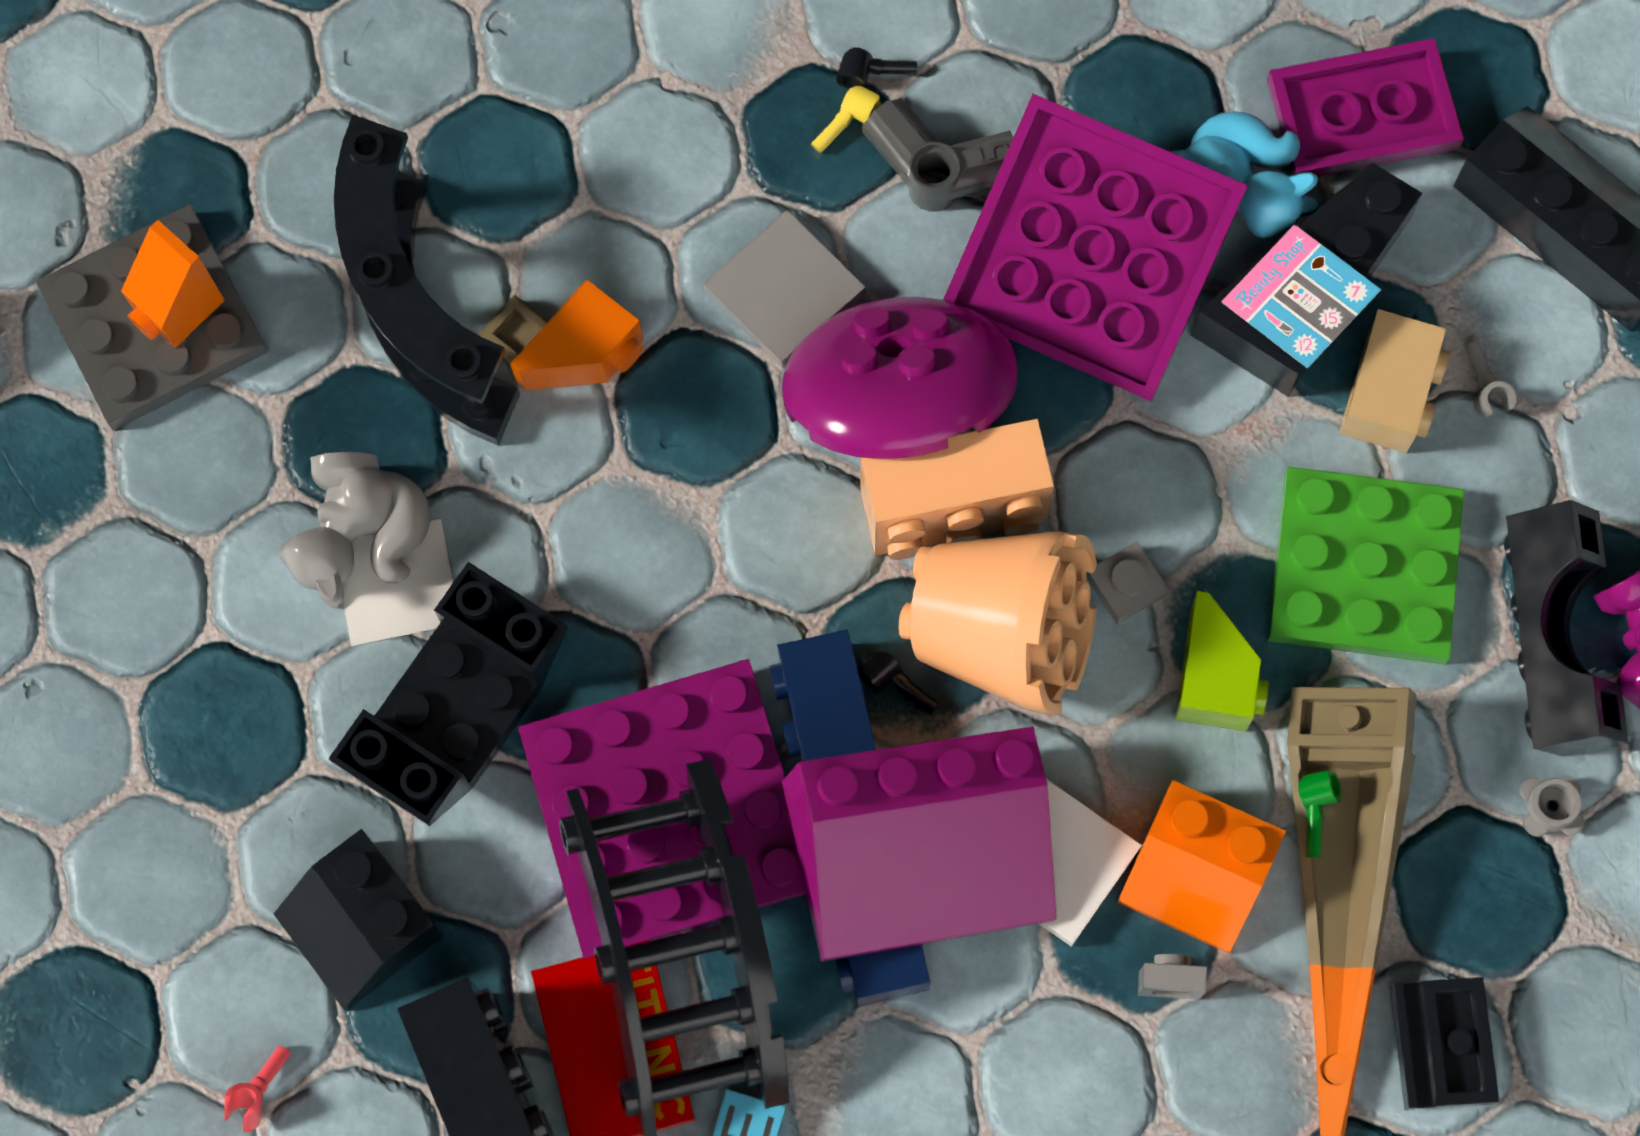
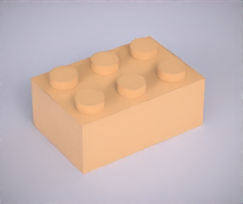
(958, 493)

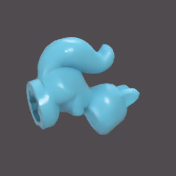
(1273, 198)

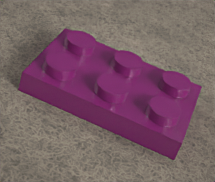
(1366, 108)

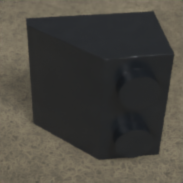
(355, 920)

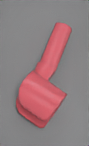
(251, 1093)

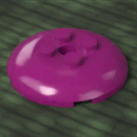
(899, 377)

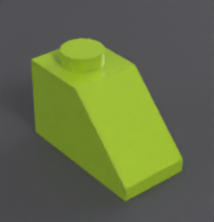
(1218, 671)

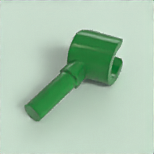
(1317, 791)

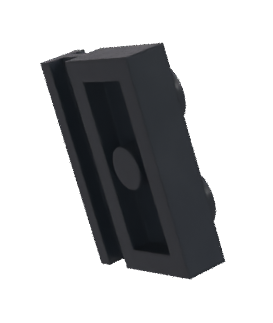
(1444, 1043)

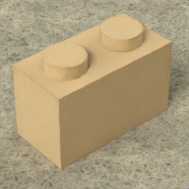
(1394, 381)

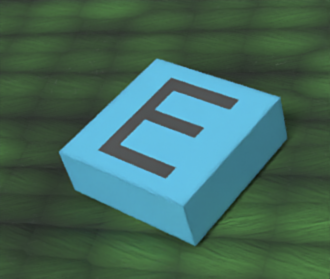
(747, 1117)

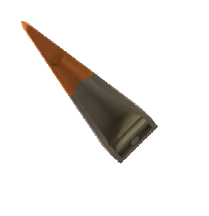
(1346, 892)

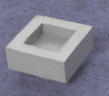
(1127, 583)
(1172, 978)

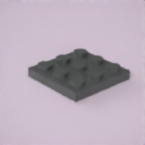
(117, 360)

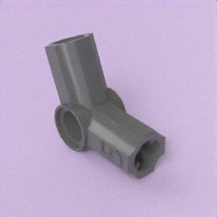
(914, 151)

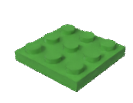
(1366, 565)

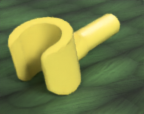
(857, 104)

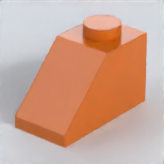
(169, 288)
(580, 343)

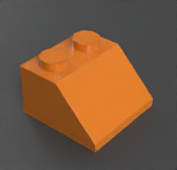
(1201, 866)

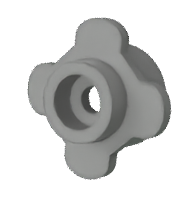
(1565, 793)

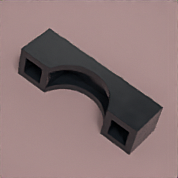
(1552, 560)

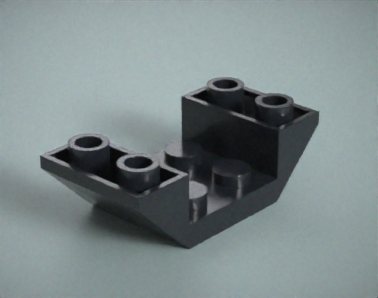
(454, 698)

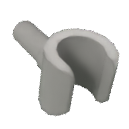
(1488, 383)

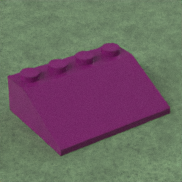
(923, 842)

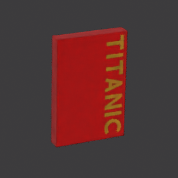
(589, 1050)

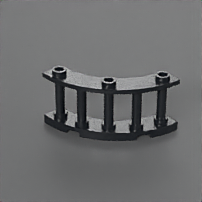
(376, 239)
(735, 933)

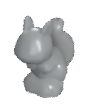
(357, 504)

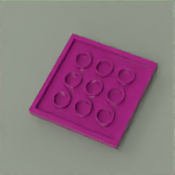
(1095, 246)
(637, 755)

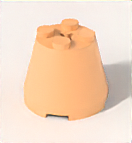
(1006, 614)

